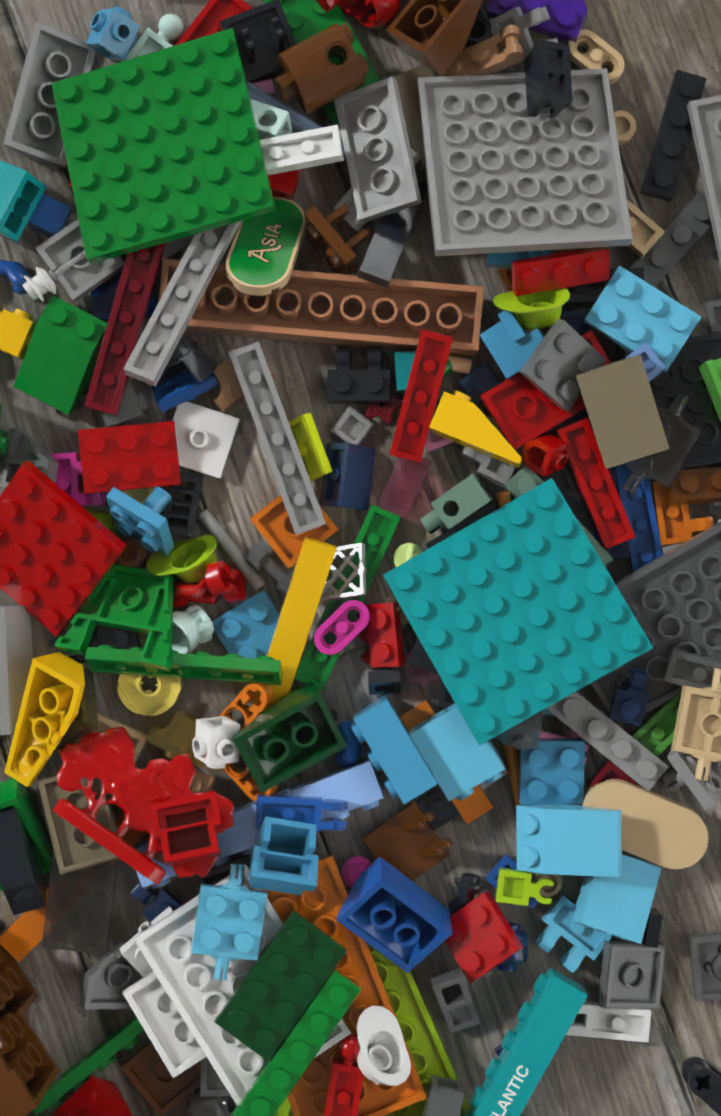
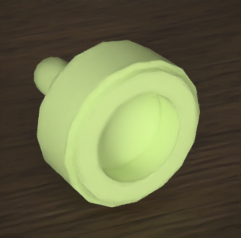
(405, 553)

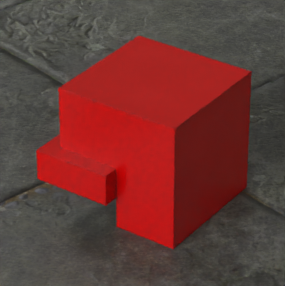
(187, 828)

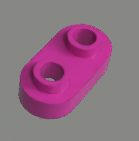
(342, 627)

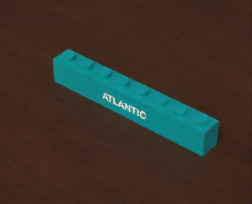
(529, 1046)

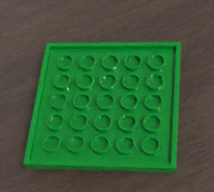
(162, 146)

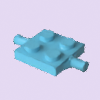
(229, 922)

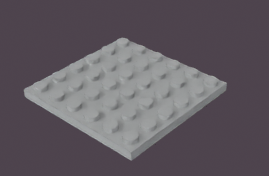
(519, 178)

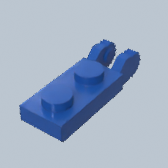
(300, 809)

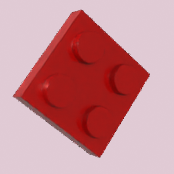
(481, 937)

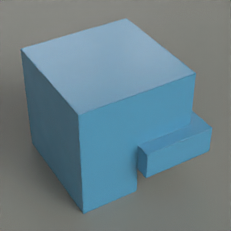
(510, 343)
(284, 857)

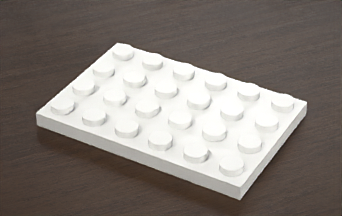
(200, 997)

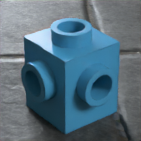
(113, 33)

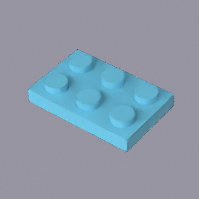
(638, 313)

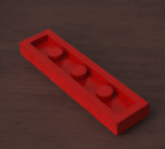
(421, 395)
(595, 484)

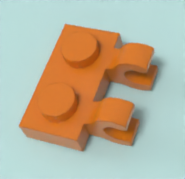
(674, 520)

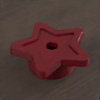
(384, 412)

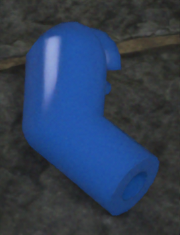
(15, 272)
(350, 754)

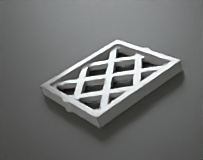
(360, 569)

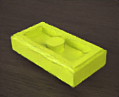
(310, 446)

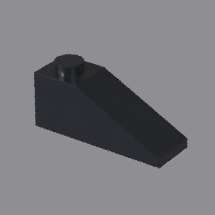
(19, 867)

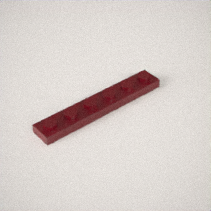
(124, 329)

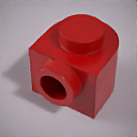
(545, 454)

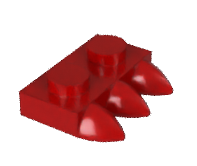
(383, 636)

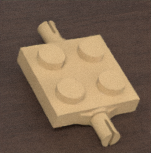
(699, 725)

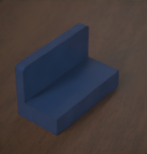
(351, 476)

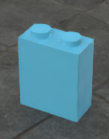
(455, 754)
(619, 903)

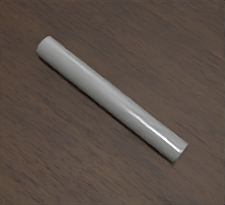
(231, 550)

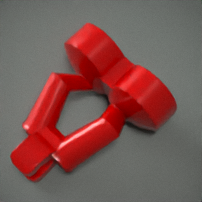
(219, 580)

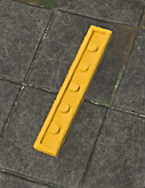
(299, 611)

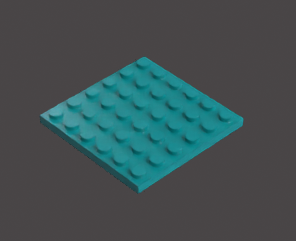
(517, 611)

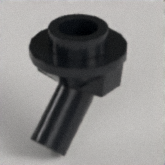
(468, 886)

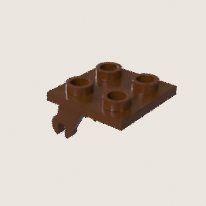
(408, 842)

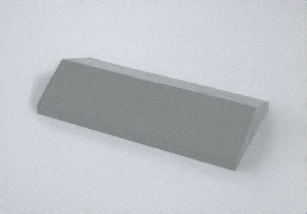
(34, 117)
(15, 663)

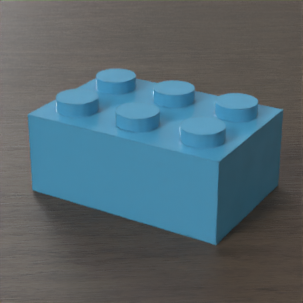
(392, 750)

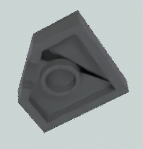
(107, 980)

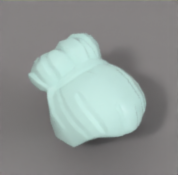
(190, 628)

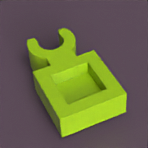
(516, 887)

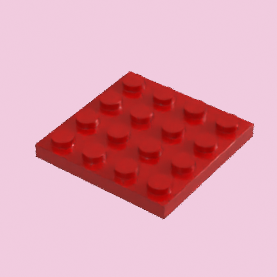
(50, 548)

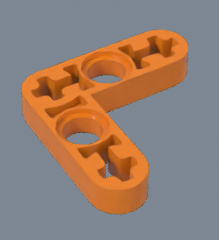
(250, 713)

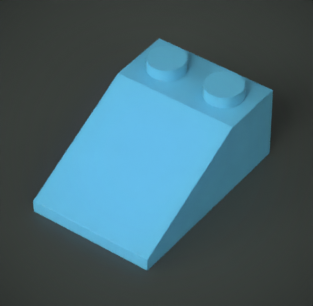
(569, 840)

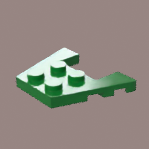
(128, 601)

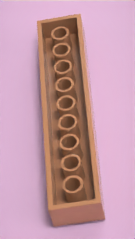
(340, 311)

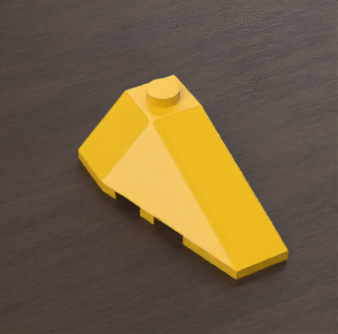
(45, 714)

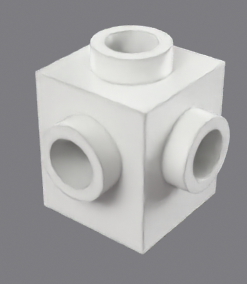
(214, 741)

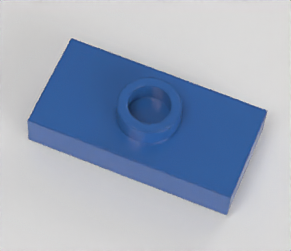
(181, 389)

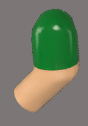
(457, 364)

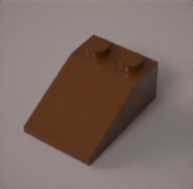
(435, 30)

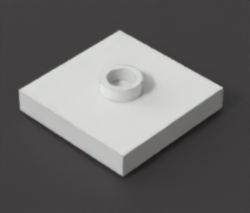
(204, 438)

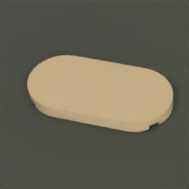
(652, 824)

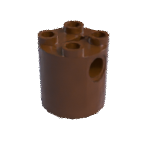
(313, 77)

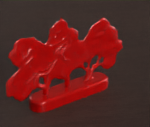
(111, 759)

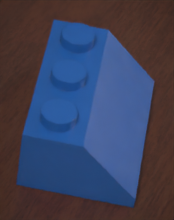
(395, 915)

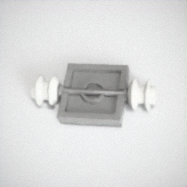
(68, 265)

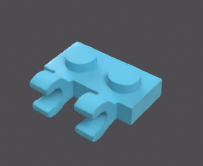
(584, 939)

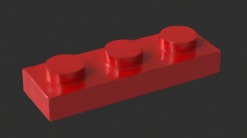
(560, 270)

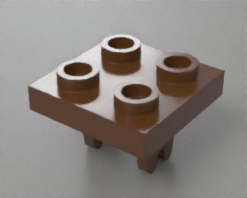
(322, 234)

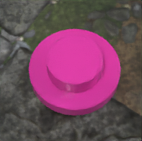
(353, 868)

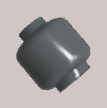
(210, 1105)

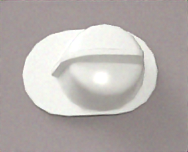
(382, 1047)

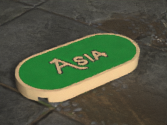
(266, 249)

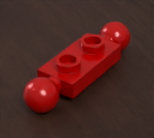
(345, 1080)

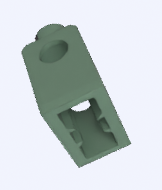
(469, 496)

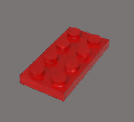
(524, 410)

